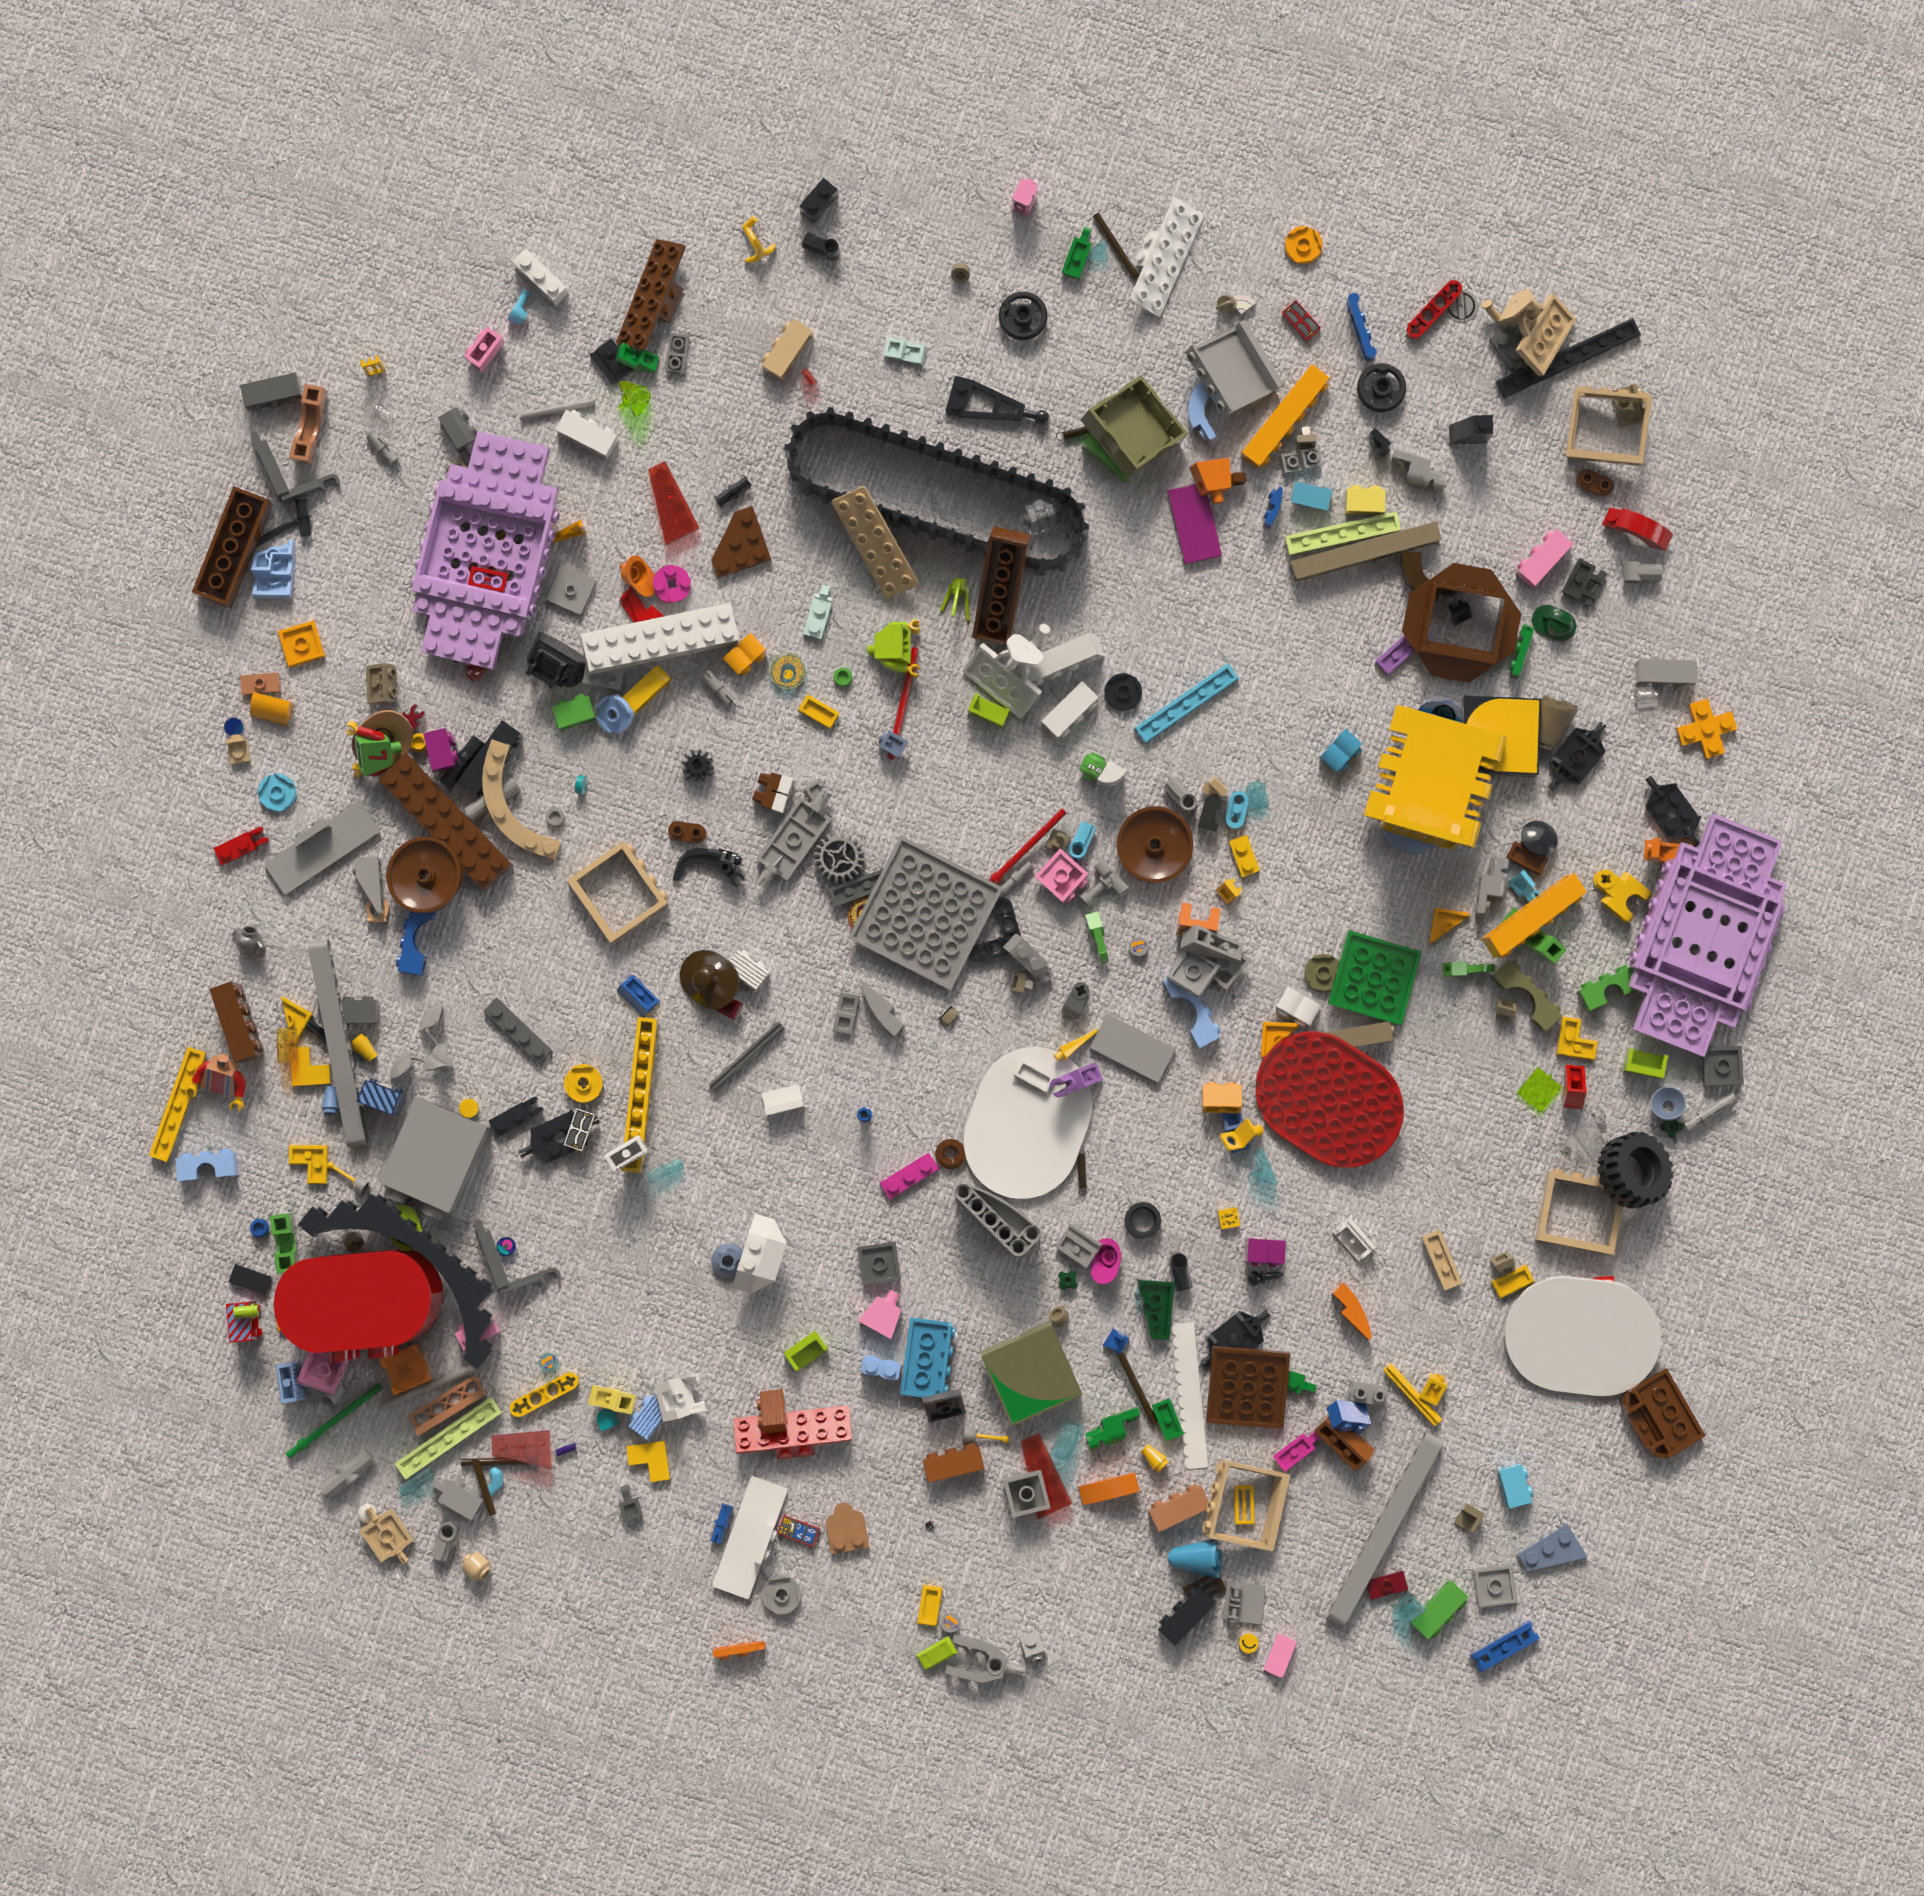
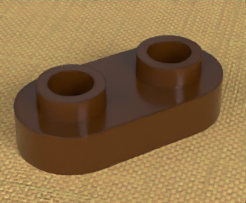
(1594, 485)
(686, 833)

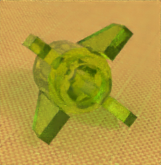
(635, 395)

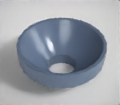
(1668, 1095)
(716, 1260)

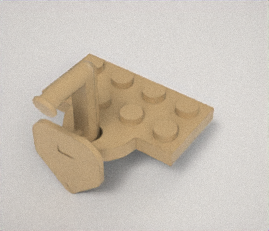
(1541, 325)

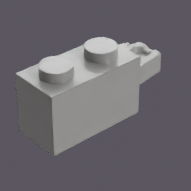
(1028, 958)
(458, 1497)

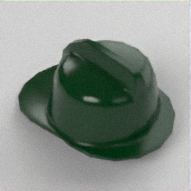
(1554, 622)

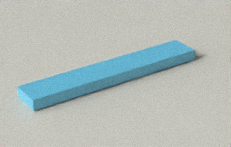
(1186, 703)

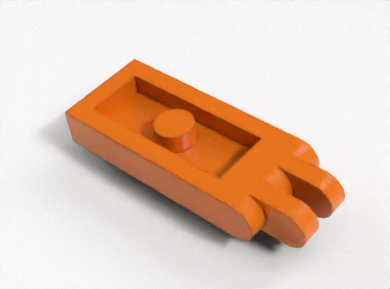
(741, 1649)

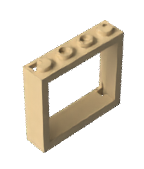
(1606, 394)
(650, 881)
(1544, 1211)
(1273, 1513)

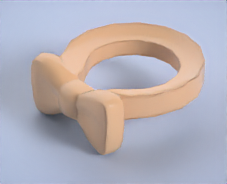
(371, 918)

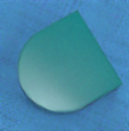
(606, 1419)

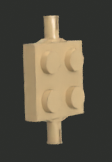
(386, 1535)

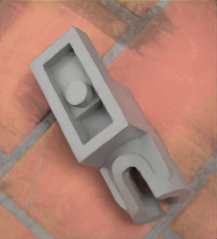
(1418, 471)
(1492, 884)

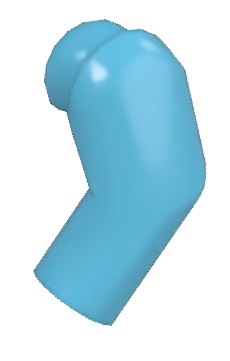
(496, 1480)

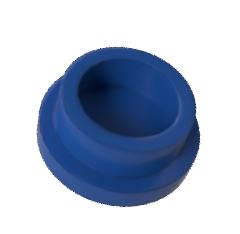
(259, 1228)

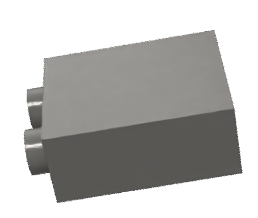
(433, 1157)

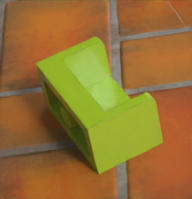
(988, 711)
(1645, 1063)
(806, 1350)

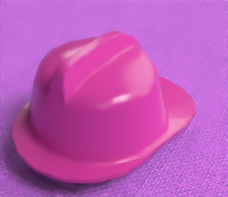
(1107, 1262)

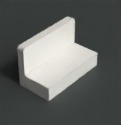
(782, 1100)

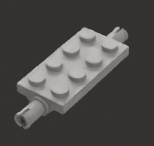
(794, 838)

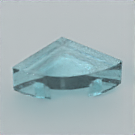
(1098, 252)

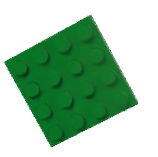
(1374, 977)

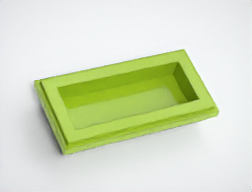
(937, 1653)

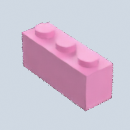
(1543, 558)

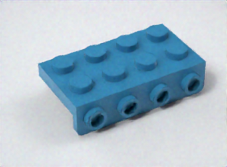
(927, 1357)

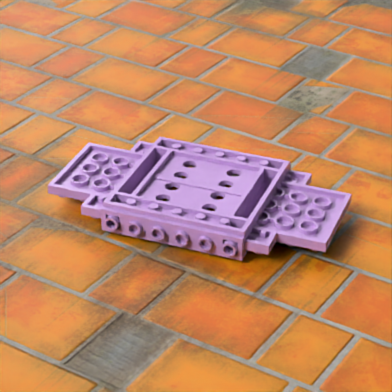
(499, 492)
(1686, 990)

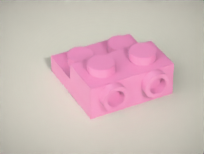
(1062, 877)
(320, 1373)

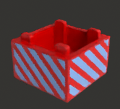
(243, 1328)

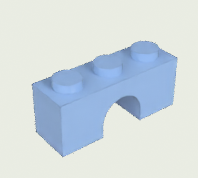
(189, 1166)

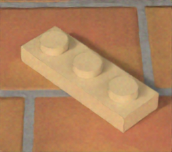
(1441, 1260)

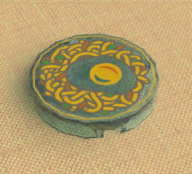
(787, 671)

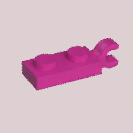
(1295, 1450)

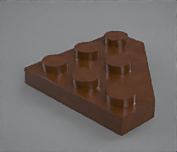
(740, 545)

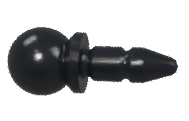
(1255, 1278)

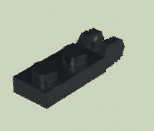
(514, 1117)

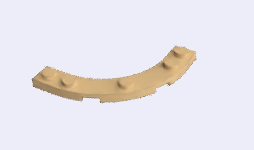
(501, 813)

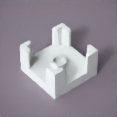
(677, 1399)

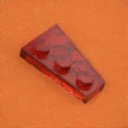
(524, 1447)

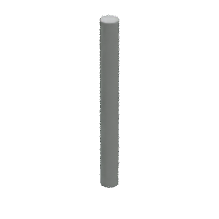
(557, 409)

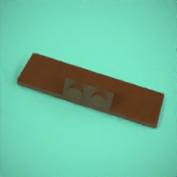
(655, 295)

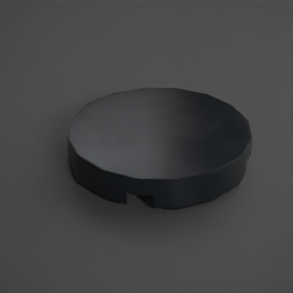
(1123, 692)

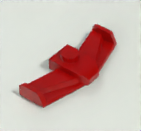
(636, 609)

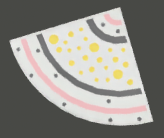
(1243, 303)

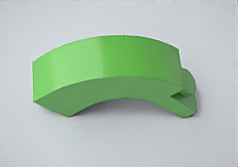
(1542, 944)

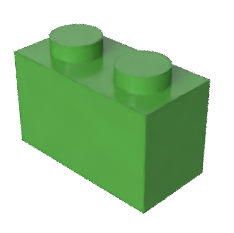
(574, 712)

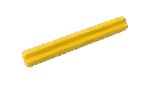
(1410, 1392)

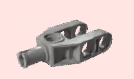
(989, 1674)

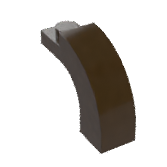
(1414, 576)

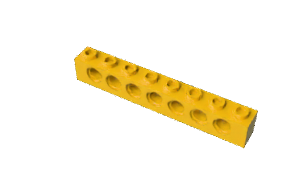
(641, 1085)

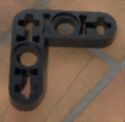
(1003, 940)

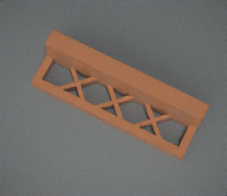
(447, 1413)

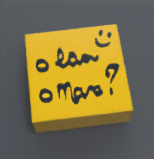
(1228, 1218)

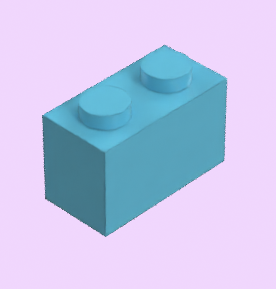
(1515, 1486)

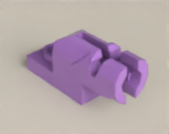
(1077, 1080)

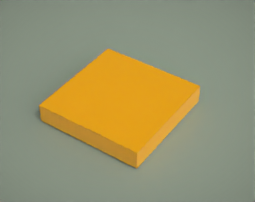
(301, 644)

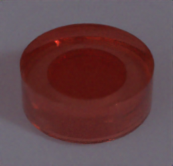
(809, 377)

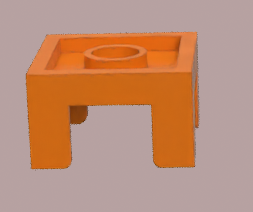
(1185, 922)
(407, 1369)

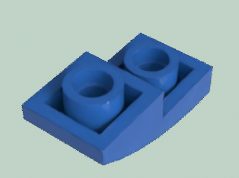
(1275, 499)

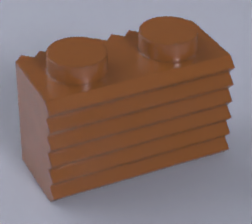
(772, 1411)

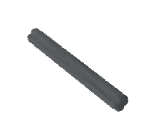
(746, 1057)

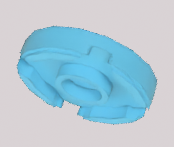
(277, 792)

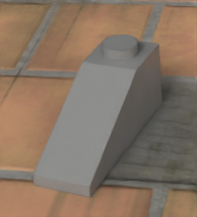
(369, 874)
(1210, 944)

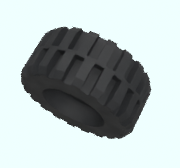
(1616, 1175)

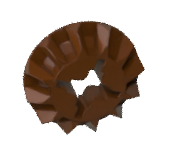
(942, 1149)

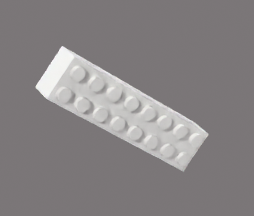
(659, 639)

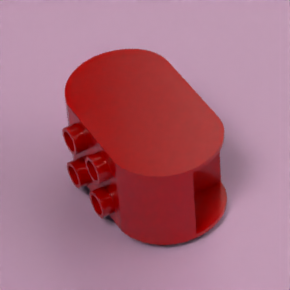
(358, 1302)

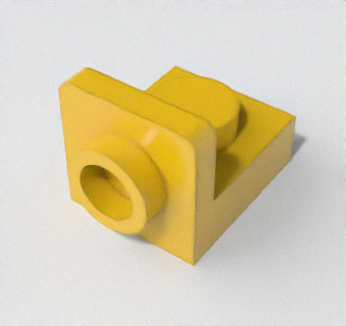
(1433, 1388)

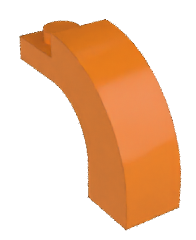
(1659, 851)

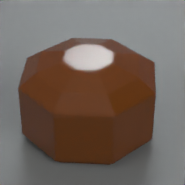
(1238, 478)

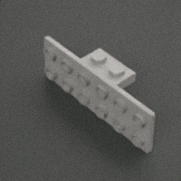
(321, 846)

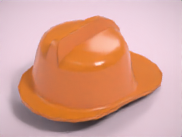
(638, 575)

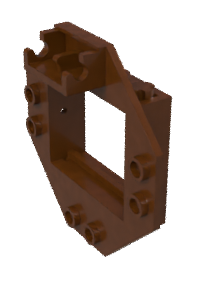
(1452, 660)

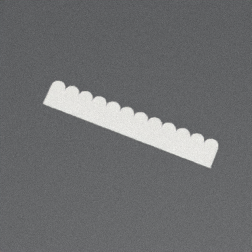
(1191, 1400)

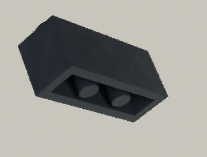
(1186, 1614)

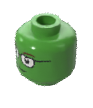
(1092, 766)

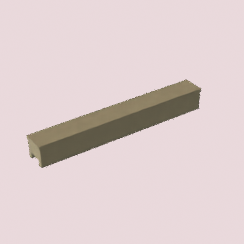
(1365, 551)

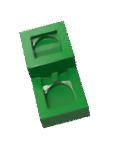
(636, 359)

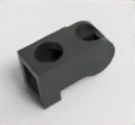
(1210, 807)

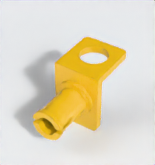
(1242, 1135)

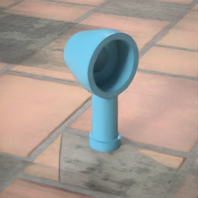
(518, 314)

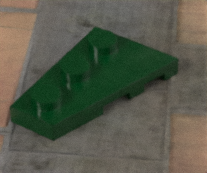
(1157, 1307)

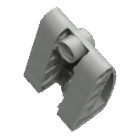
(1006, 1215)

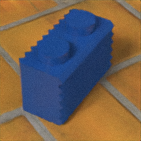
(1349, 1416)

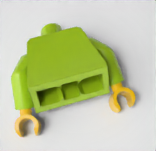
(894, 646)

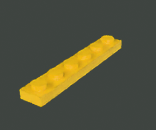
(176, 1106)

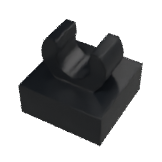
(1460, 613)

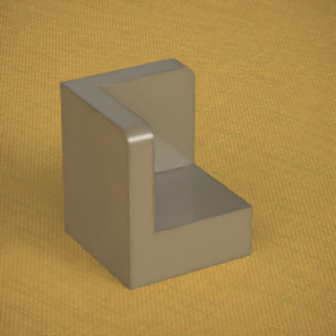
(1469, 1518)

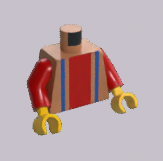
(222, 1077)

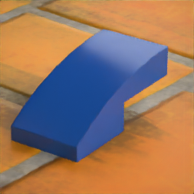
(1231, 1122)

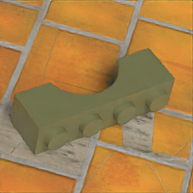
(1543, 1013)

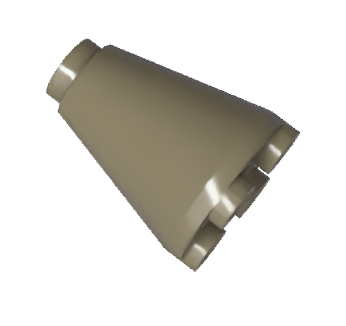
(1555, 720)

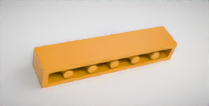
(1284, 417)
(1534, 915)

